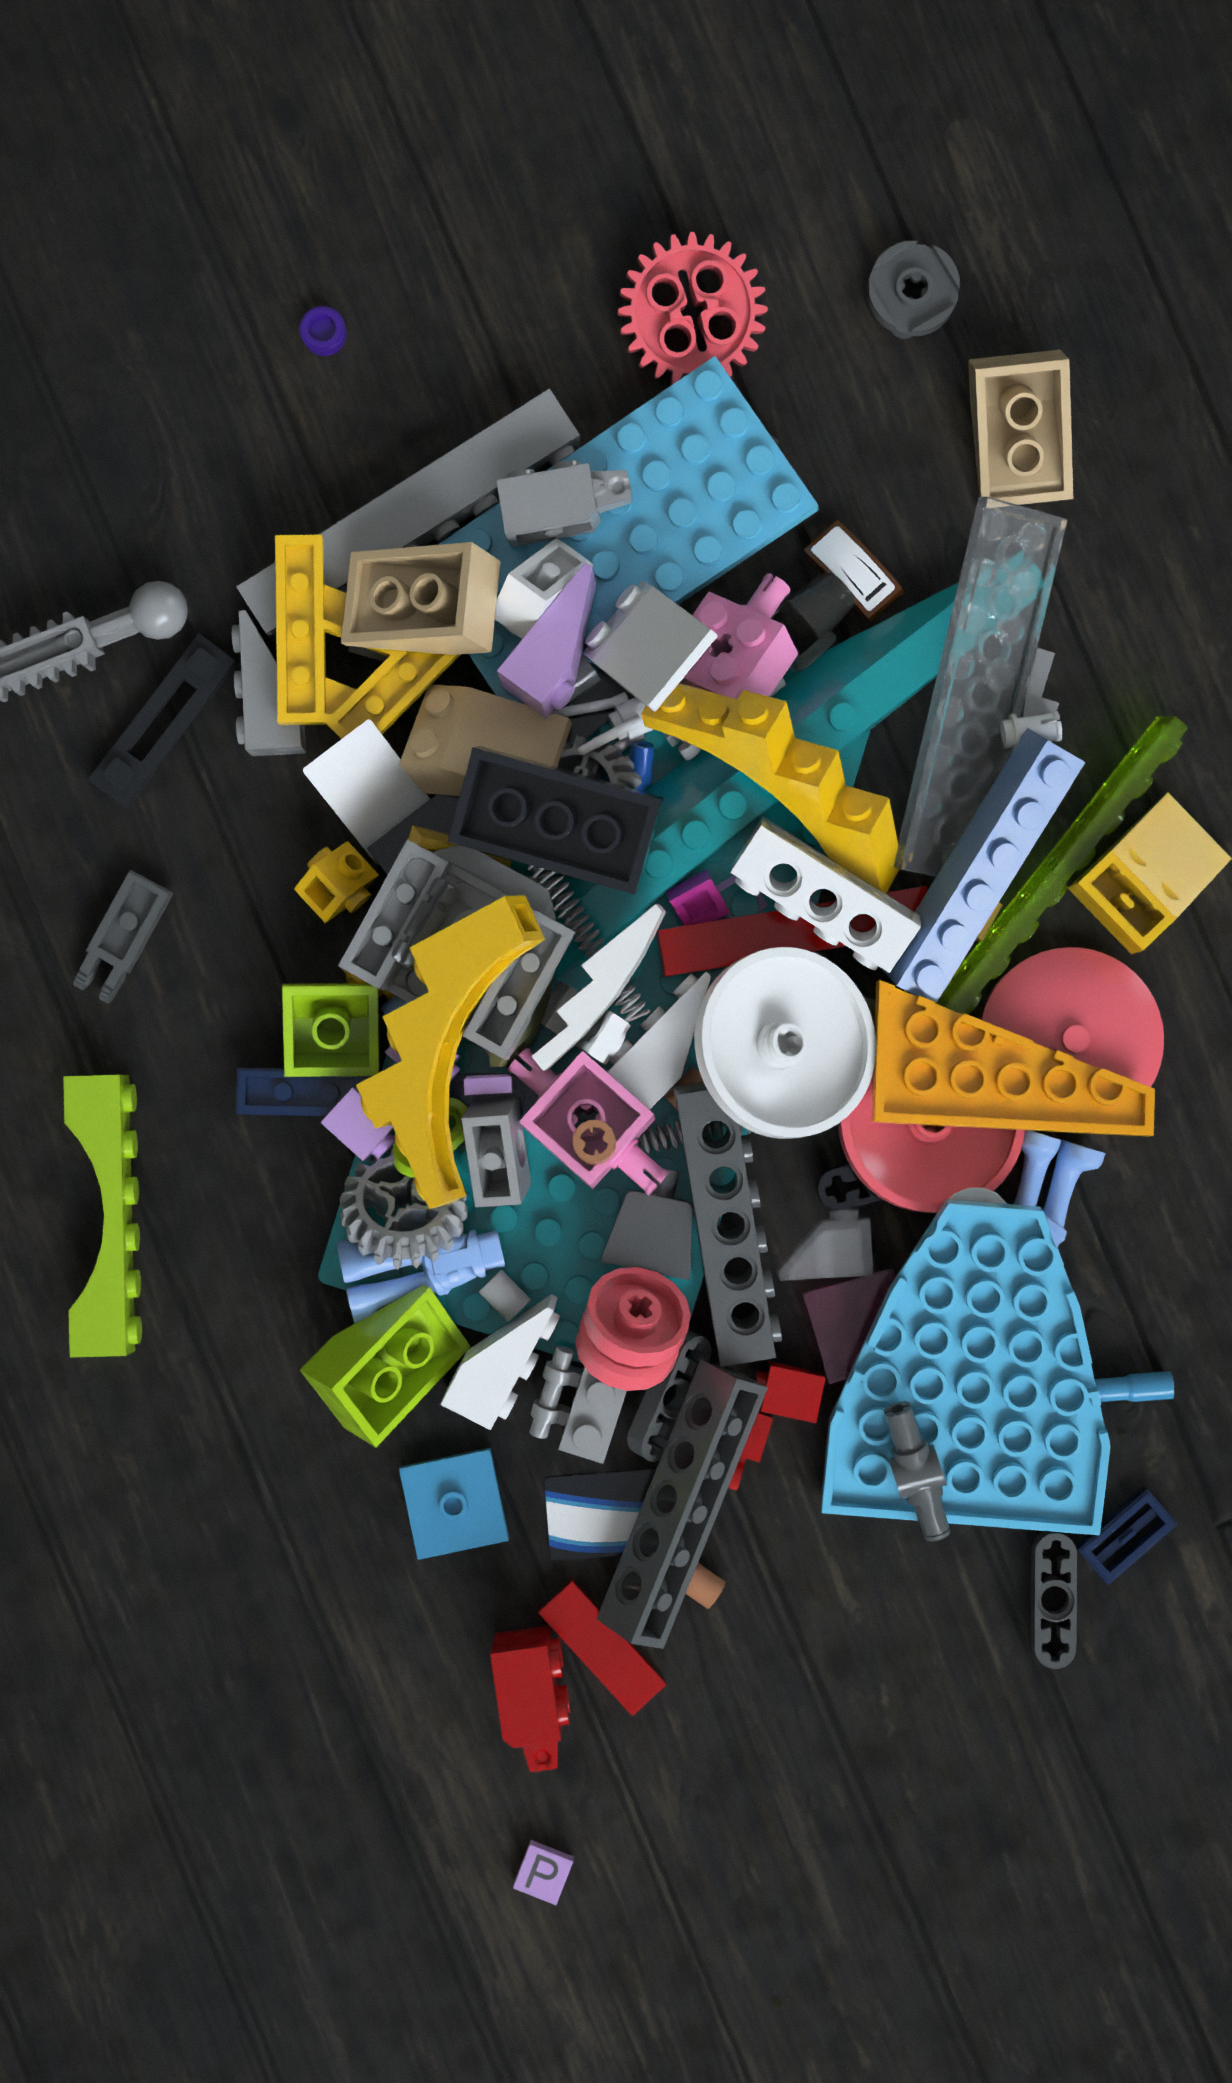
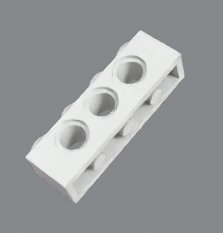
(773, 846)

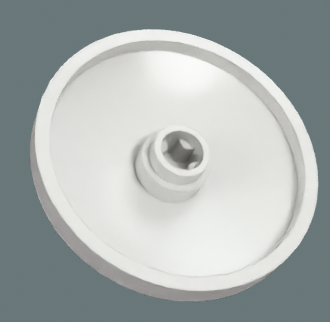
(785, 1043)

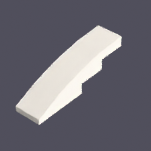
(610, 973)

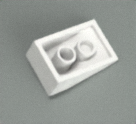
(648, 644)

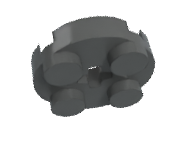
(919, 263)

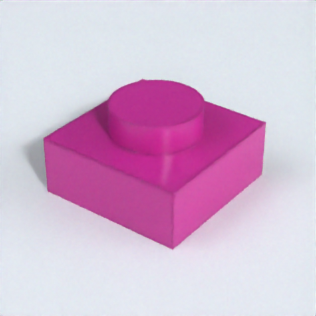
(697, 900)

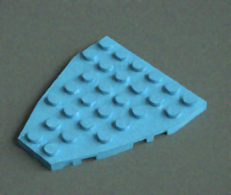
(995, 1374)

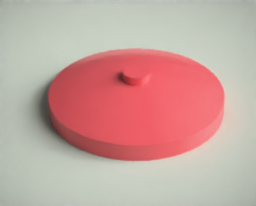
(1083, 1008)
(925, 1163)

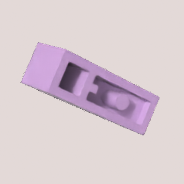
(549, 655)

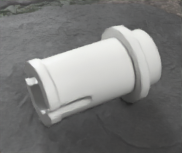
(1044, 725)

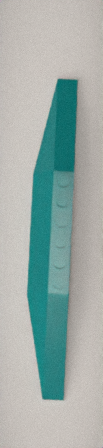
(713, 802)

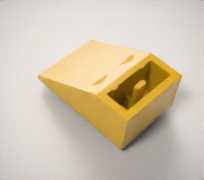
(1150, 874)

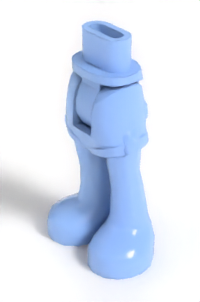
(1070, 1163)
(464, 1262)

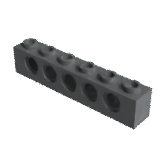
(735, 1338)
(681, 1504)

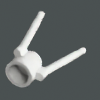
(625, 721)

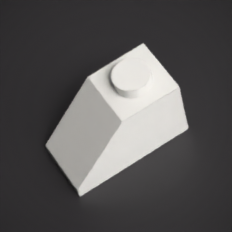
(536, 585)

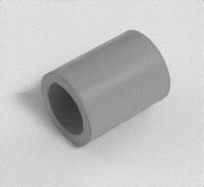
(504, 1295)

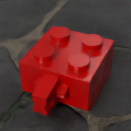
(528, 1693)

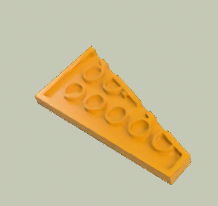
(973, 1074)

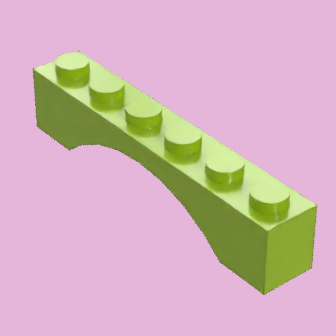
(99, 1116)

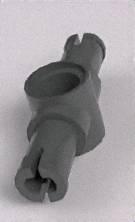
(917, 1471)

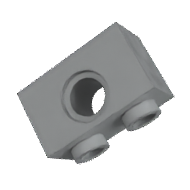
(496, 1151)

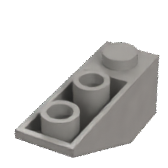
(258, 688)

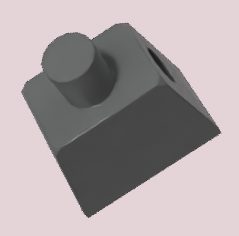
(653, 1231)

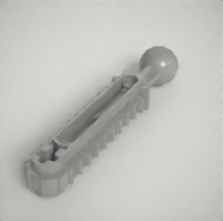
(155, 611)

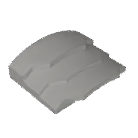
(513, 996)

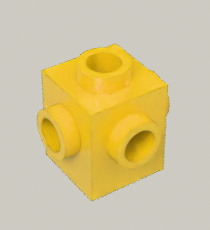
(336, 881)

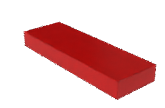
(603, 1651)

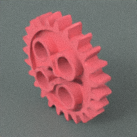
(732, 301)

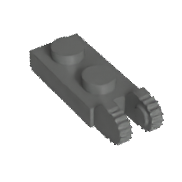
(123, 933)

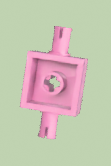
(750, 646)
(587, 1089)

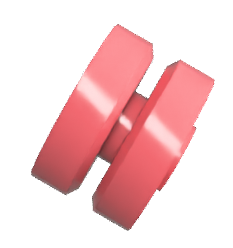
(632, 1328)

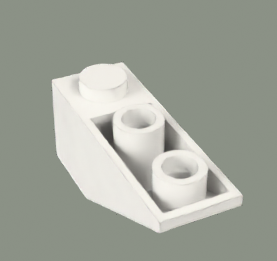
(660, 1054)
(490, 1369)

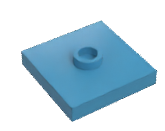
(454, 1503)

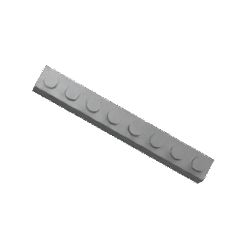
(435, 497)

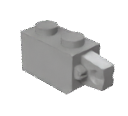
(558, 501)

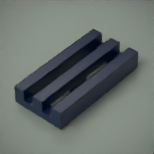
(1114, 1522)

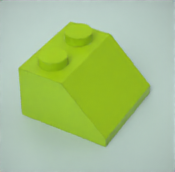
(331, 1029)

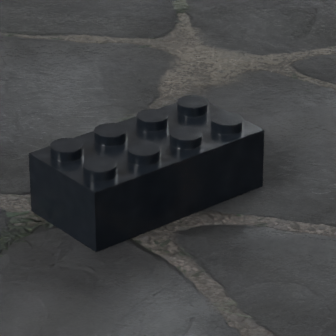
(555, 819)

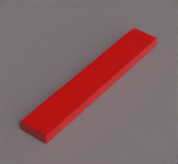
(728, 940)

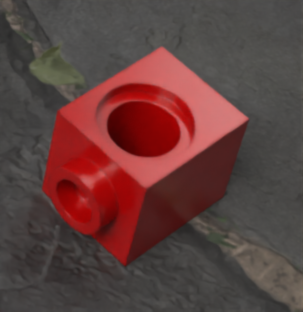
(791, 1391)

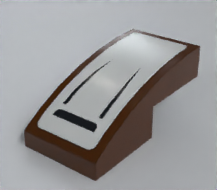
(857, 567)

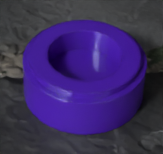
(323, 331)

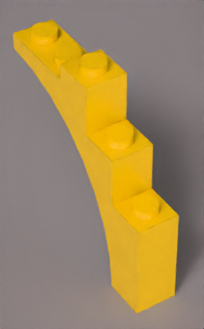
(805, 777)
(426, 1032)

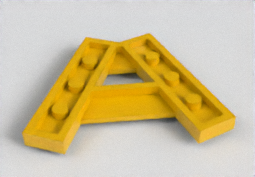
(303, 615)

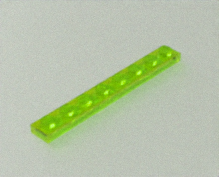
(1070, 854)

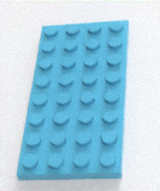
(702, 502)

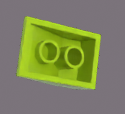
(386, 1364)

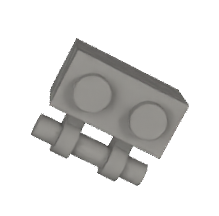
(591, 1416)

